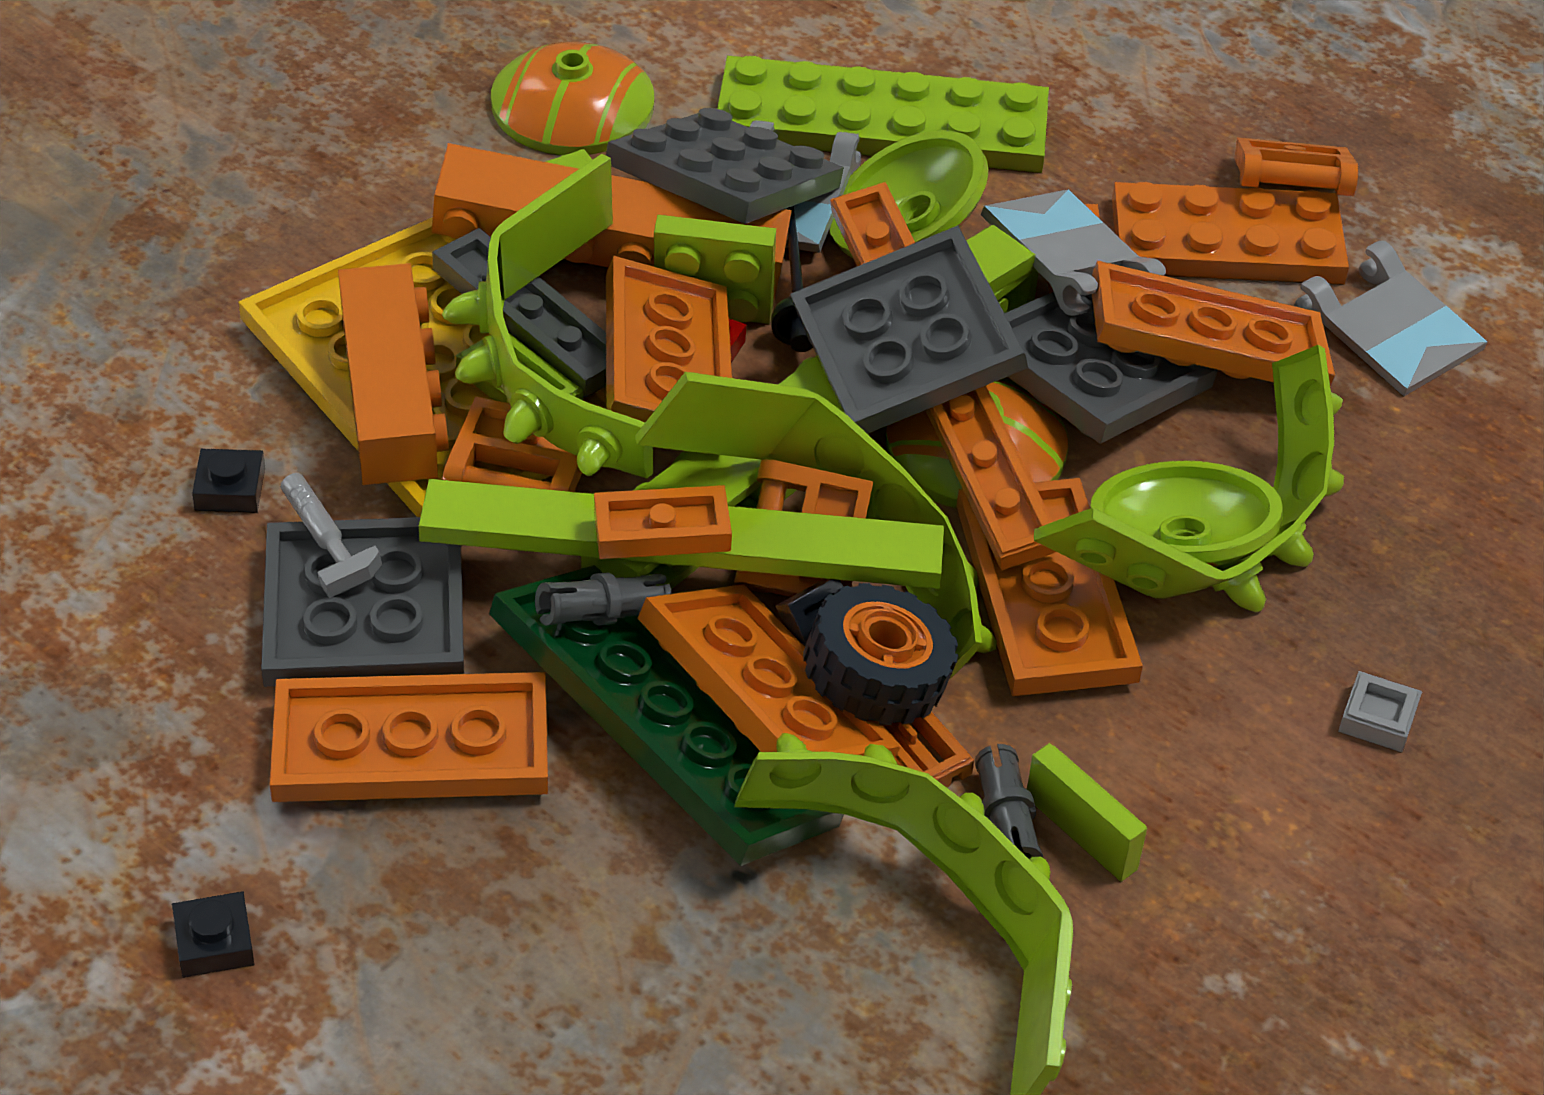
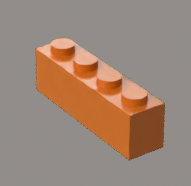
(389, 374)

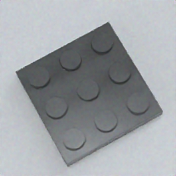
(725, 165)
(908, 331)
(1088, 380)
(390, 625)

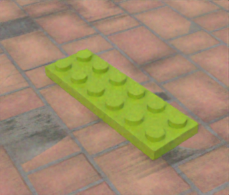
(883, 107)

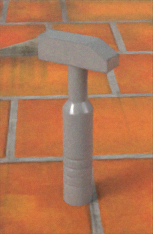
(349, 569)

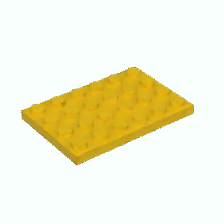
(305, 333)

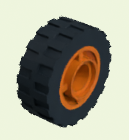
(880, 653)

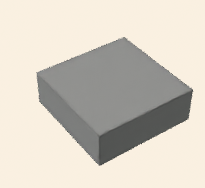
(1380, 711)

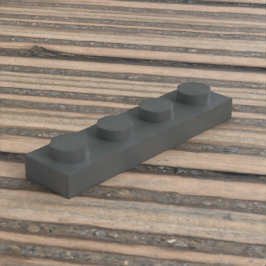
(533, 314)

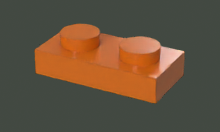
(662, 522)

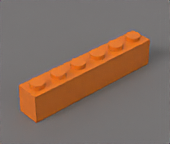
(488, 187)

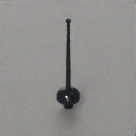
(784, 319)

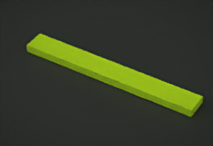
(760, 537)

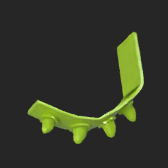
(518, 254)
(809, 431)
(1302, 480)
(967, 847)

